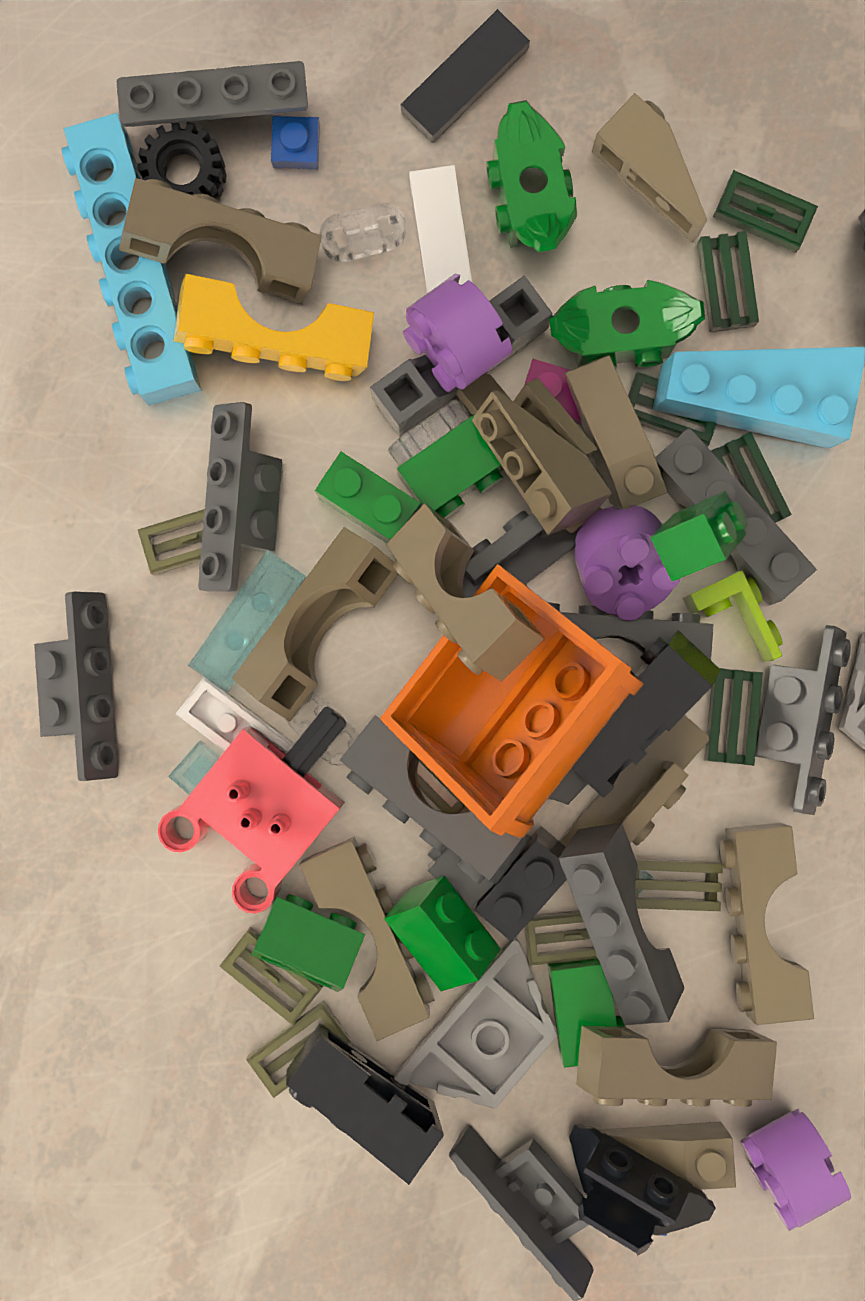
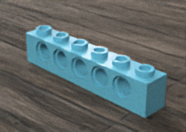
(90, 149)

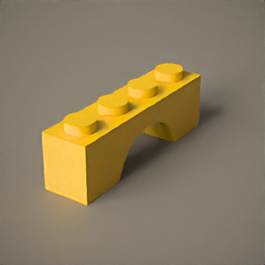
(214, 319)

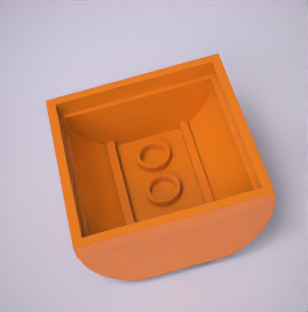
(516, 738)

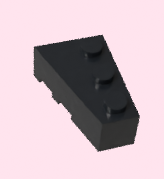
(673, 681)
(365, 1102)

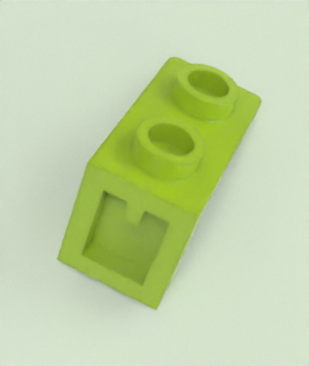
(747, 598)

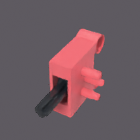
(262, 805)

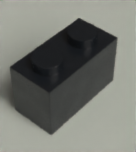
(524, 886)

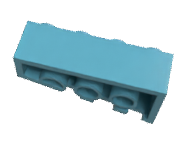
(771, 392)

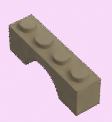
(168, 219)
(487, 626)
(282, 663)
(758, 864)
(343, 881)
(727, 1067)

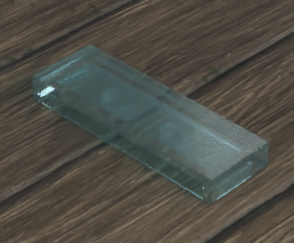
(246, 620)

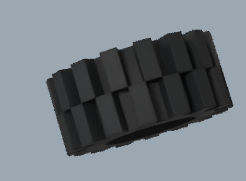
(179, 142)

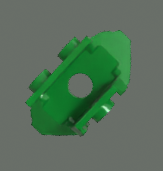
(524, 143)
(664, 320)

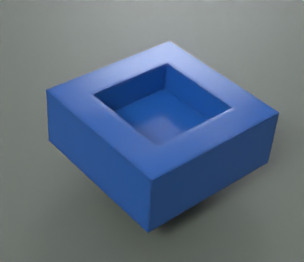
(295, 142)

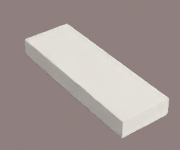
(439, 225)
(223, 717)

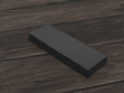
(465, 75)

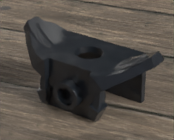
(631, 1194)

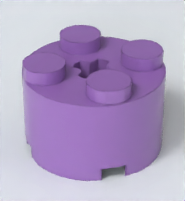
(456, 333)
(621, 563)
(796, 1169)

